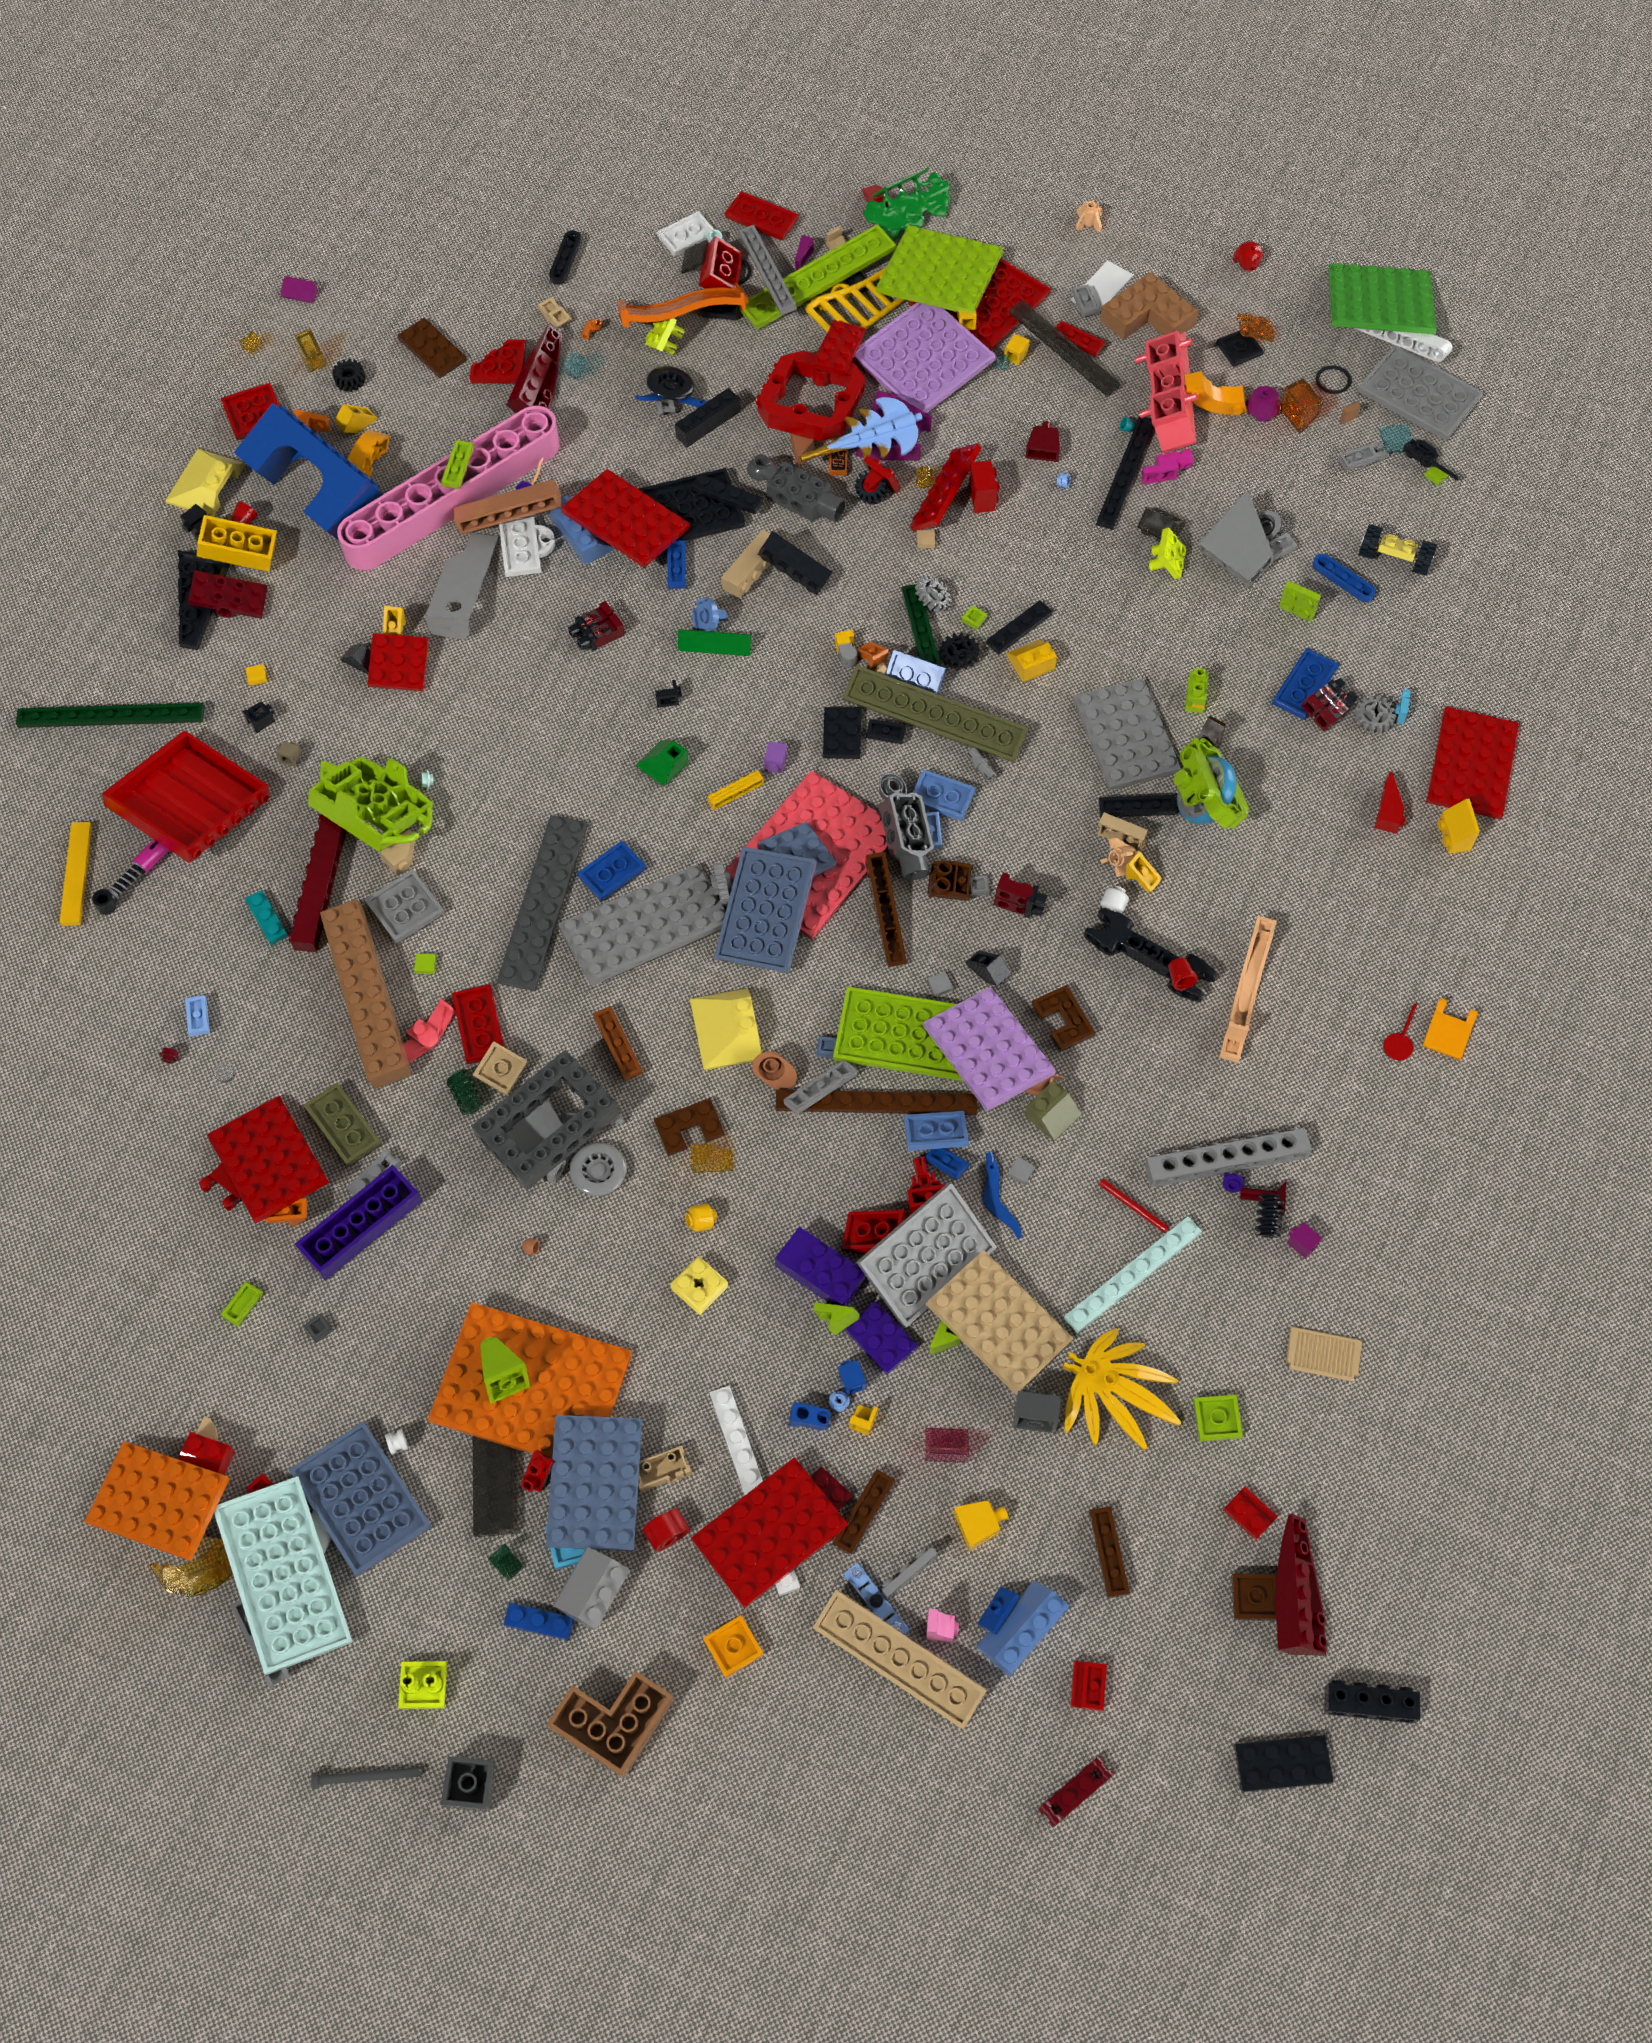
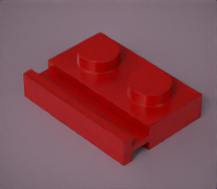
(1250, 1513)
(1088, 1685)

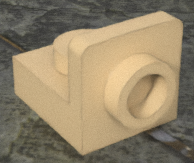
(834, 238)

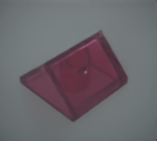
(946, 1445)

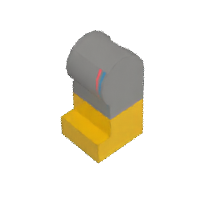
(846, 652)

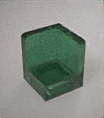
(506, 1562)

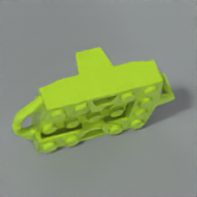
(369, 792)

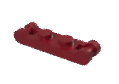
(1076, 1791)

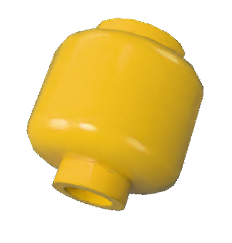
(700, 1217)

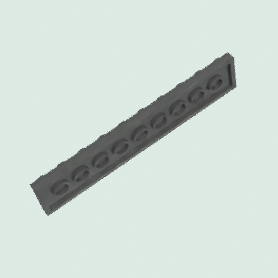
(542, 903)

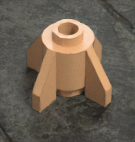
(1089, 216)
(1119, 855)

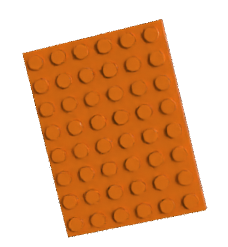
(565, 1375)

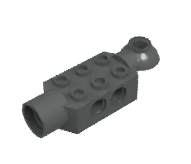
(797, 489)
(905, 827)

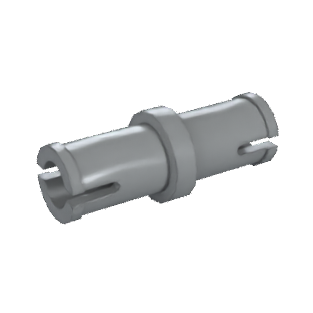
(981, 764)

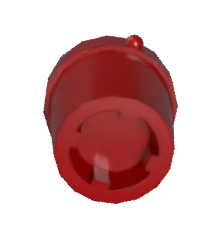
(243, 513)
(1182, 974)

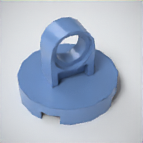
(707, 615)

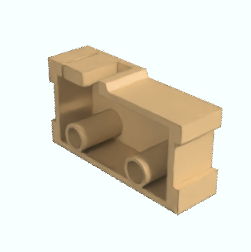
(1114, 827)
(663, 1469)

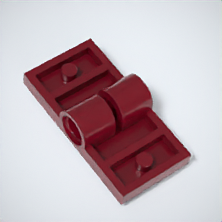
(227, 595)

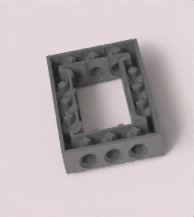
(531, 1168)

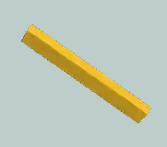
(75, 874)

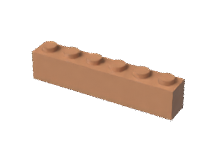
(507, 506)

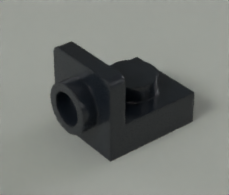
(668, 697)

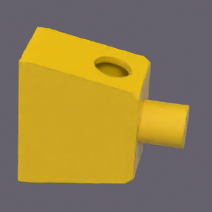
(979, 1522)

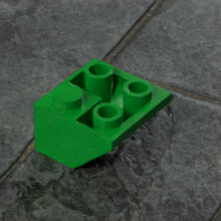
(664, 761)

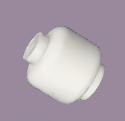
(1115, 899)

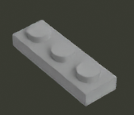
(908, 1572)

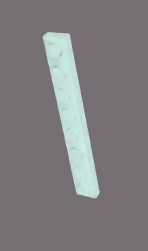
(1132, 1275)

